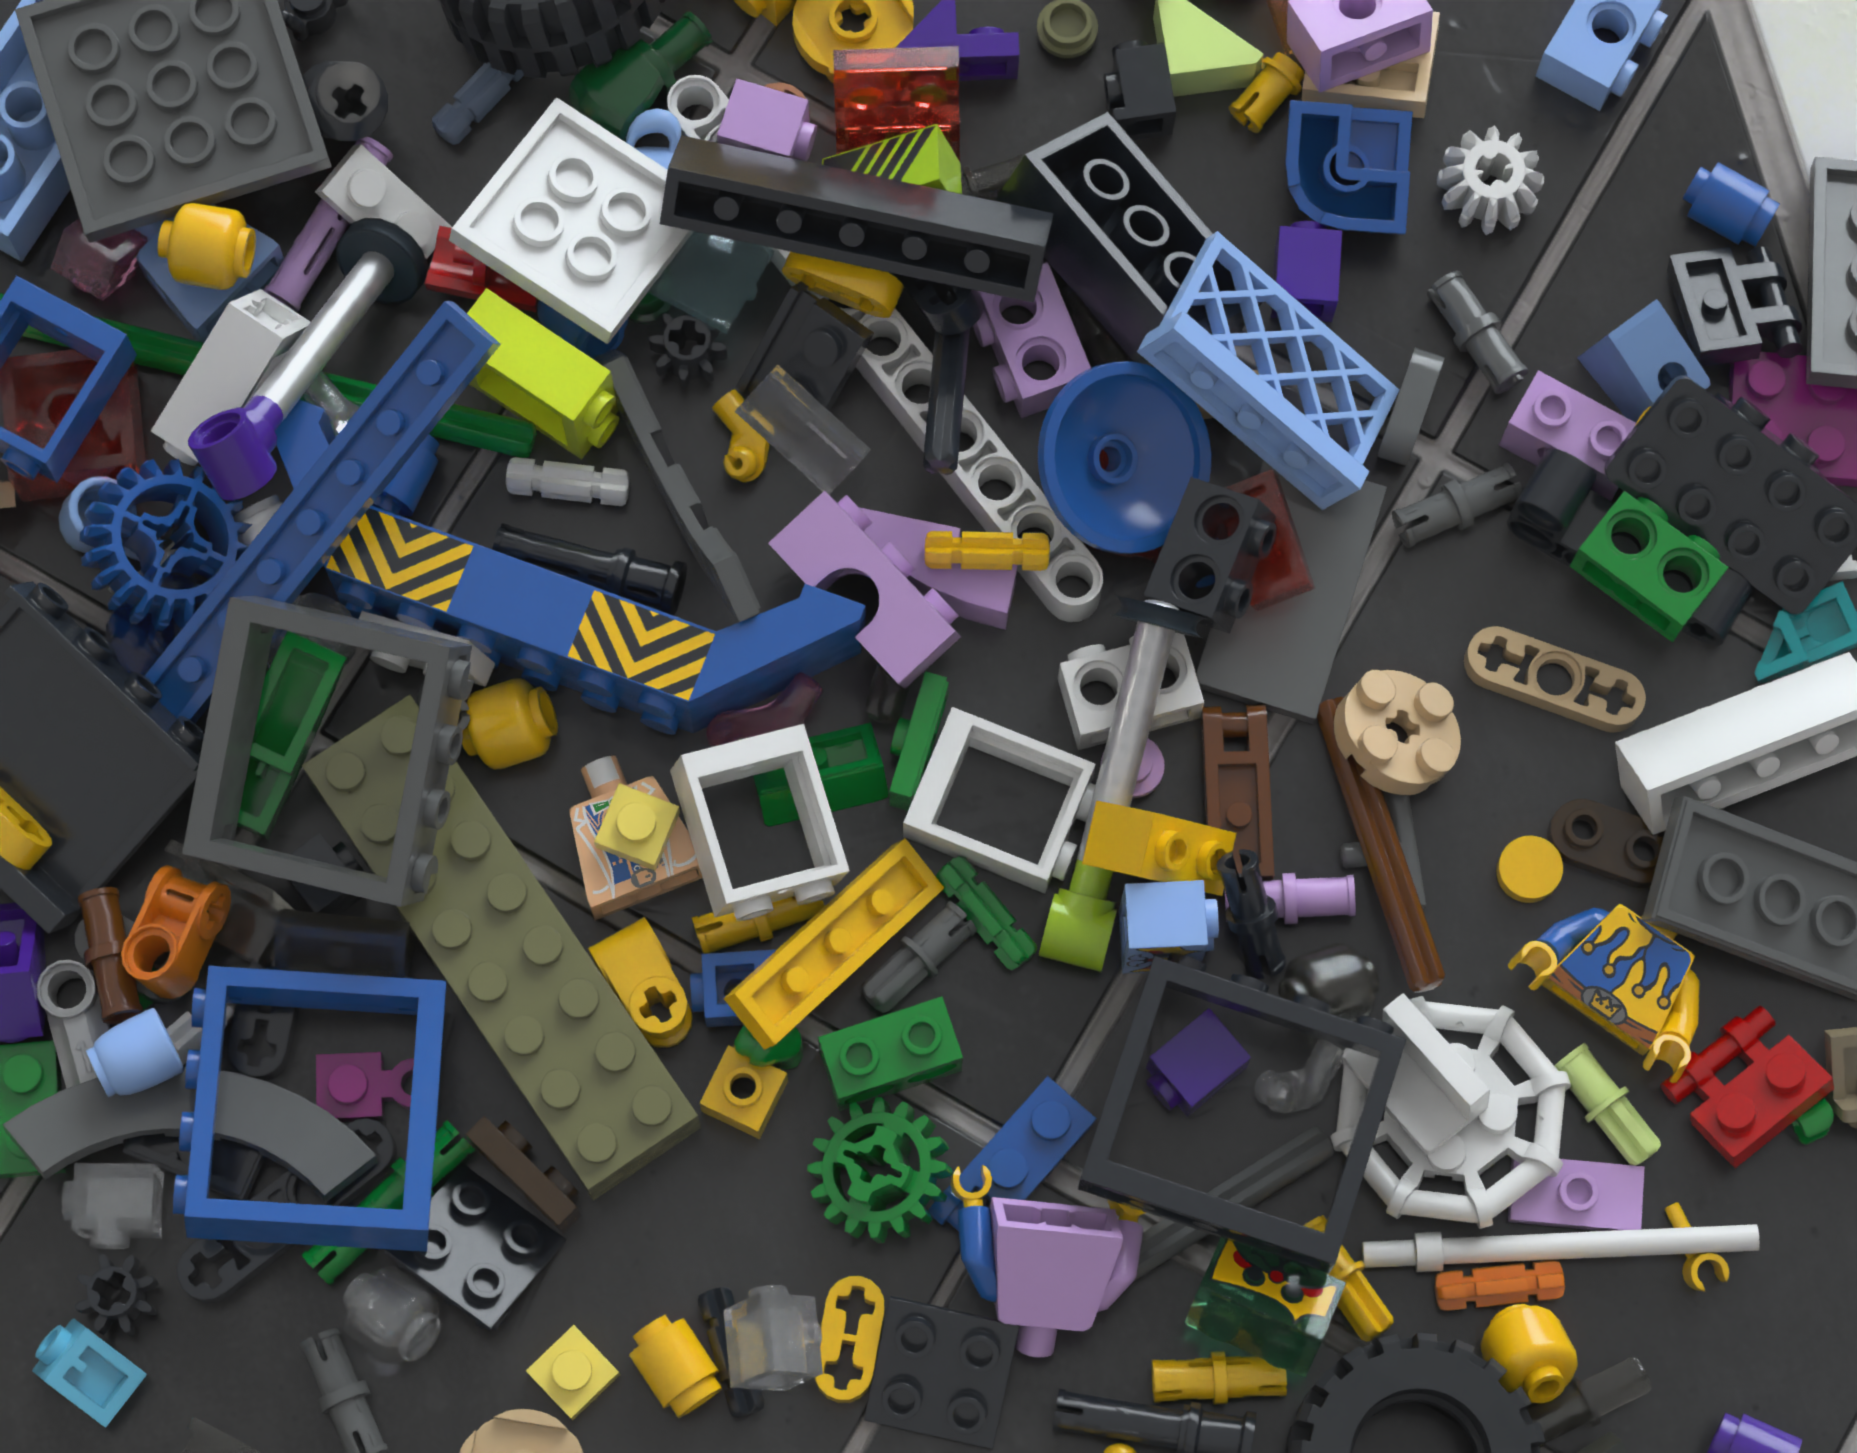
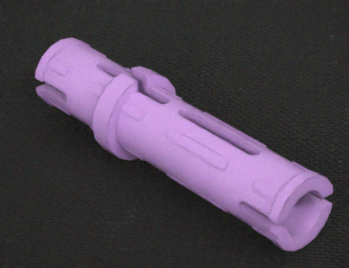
(314, 245)

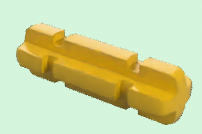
(987, 550)

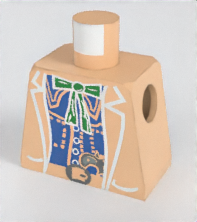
(612, 880)

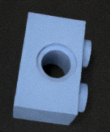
(1589, 67)

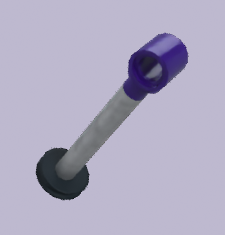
(378, 265)

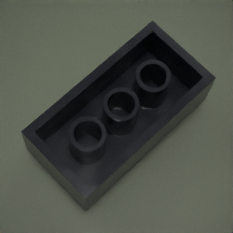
(1115, 229)

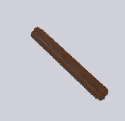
(1385, 863)

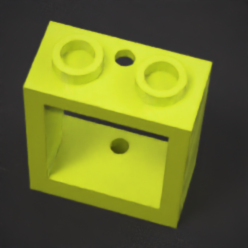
(545, 378)

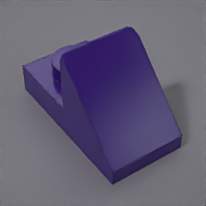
(983, 52)

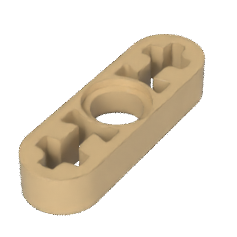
(1594, 708)

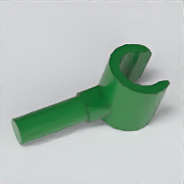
(1814, 1122)

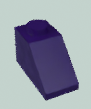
(20, 968)

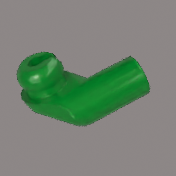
(785, 1054)

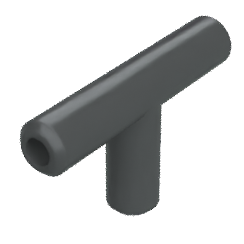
(1401, 815)

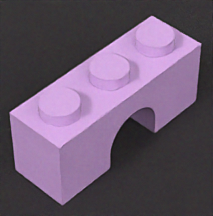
(830, 544)

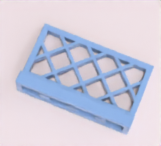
(1254, 404)

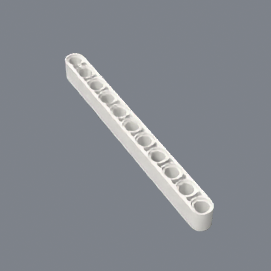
(913, 365)

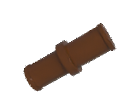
(105, 941)

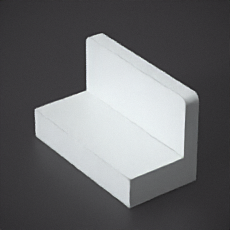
(1432, 1087)

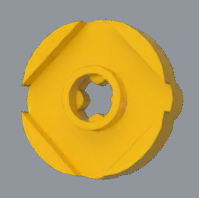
(818, 29)

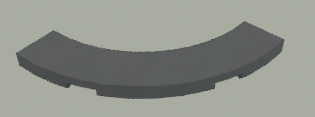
(706, 543)
(248, 1112)

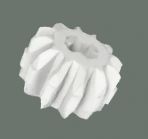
(1505, 196)

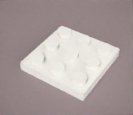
(574, 221)

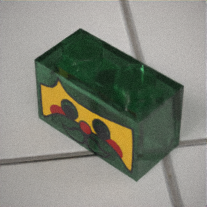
(1265, 1305)

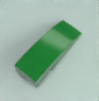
(287, 721)

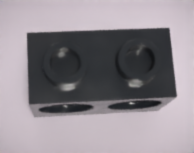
(1194, 552)

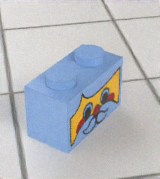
(1164, 921)

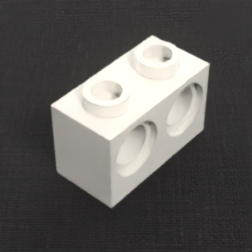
(1093, 663)

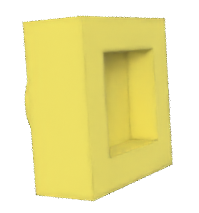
(637, 826)
(573, 1372)

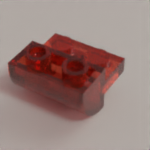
(895, 93)

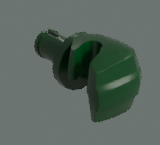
(636, 77)

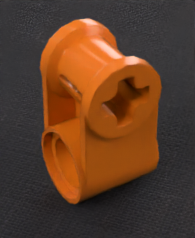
(175, 925)

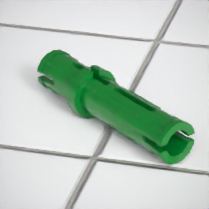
(390, 1196)

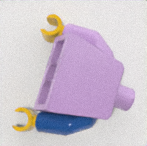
(1046, 1260)

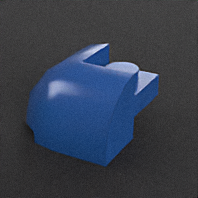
(1349, 165)

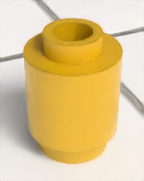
(675, 1365)

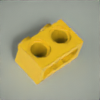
(1156, 846)

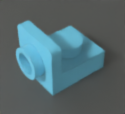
(87, 1371)

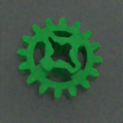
(870, 1193)

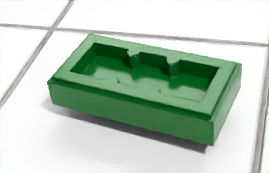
(916, 738)

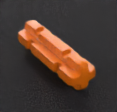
(1499, 1285)

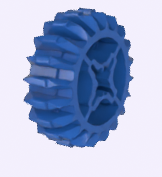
(141, 536)

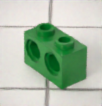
(1638, 578)
(890, 1053)

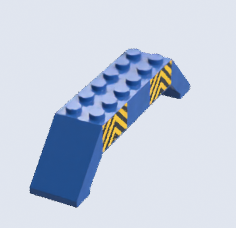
(566, 628)

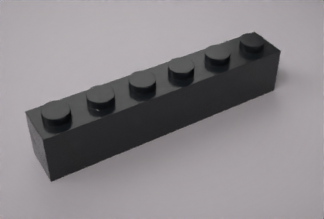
(856, 218)

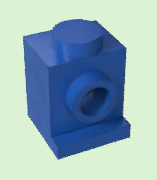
(717, 974)

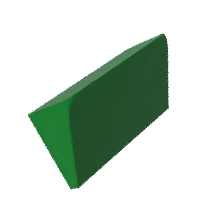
(848, 770)

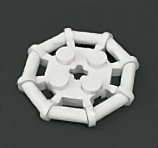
(1483, 1139)

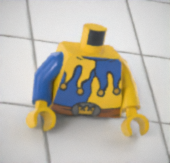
(1623, 979)

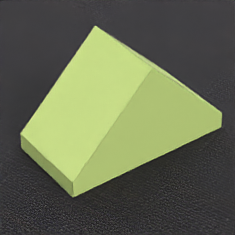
(1202, 51)

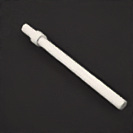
(1430, 1251)

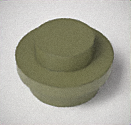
(1067, 28)

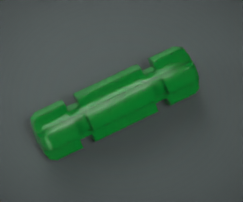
(987, 913)

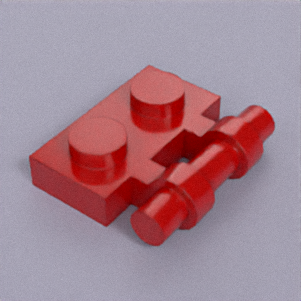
(1757, 1101)

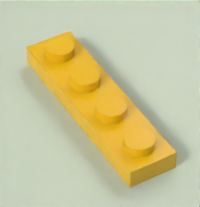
(833, 944)

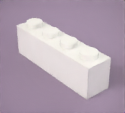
(1744, 742)

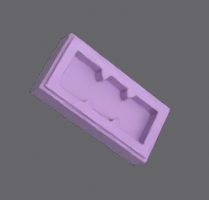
(1584, 1198)

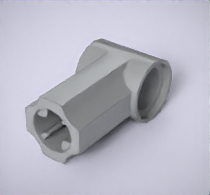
(72, 1028)

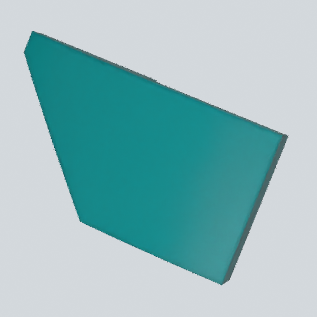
(1811, 636)

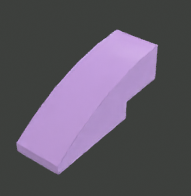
(972, 593)

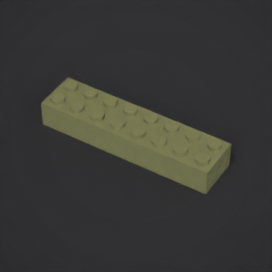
(512, 963)

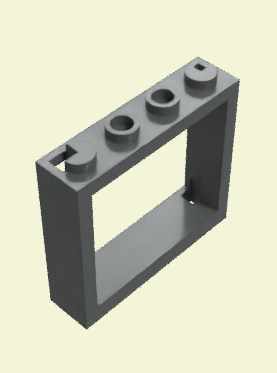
(231, 734)

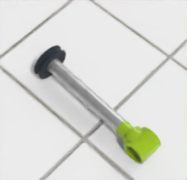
(1082, 917)

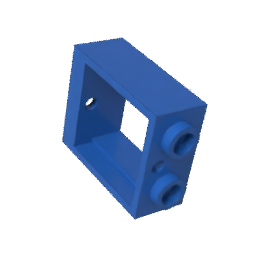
(32, 306)

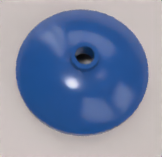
(1152, 447)

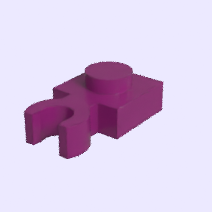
(357, 1085)

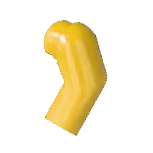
(747, 448)

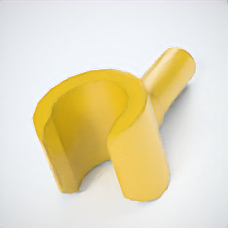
(1693, 1261)

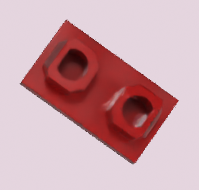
(463, 275)

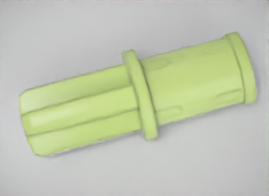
(1608, 1106)

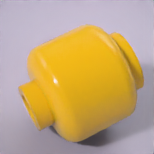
(207, 246)
(509, 723)
(1532, 1350)

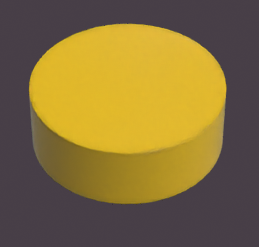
(1529, 869)

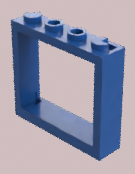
(307, 1222)

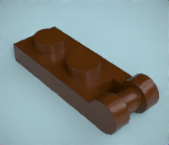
(1239, 781)

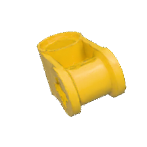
(642, 976)

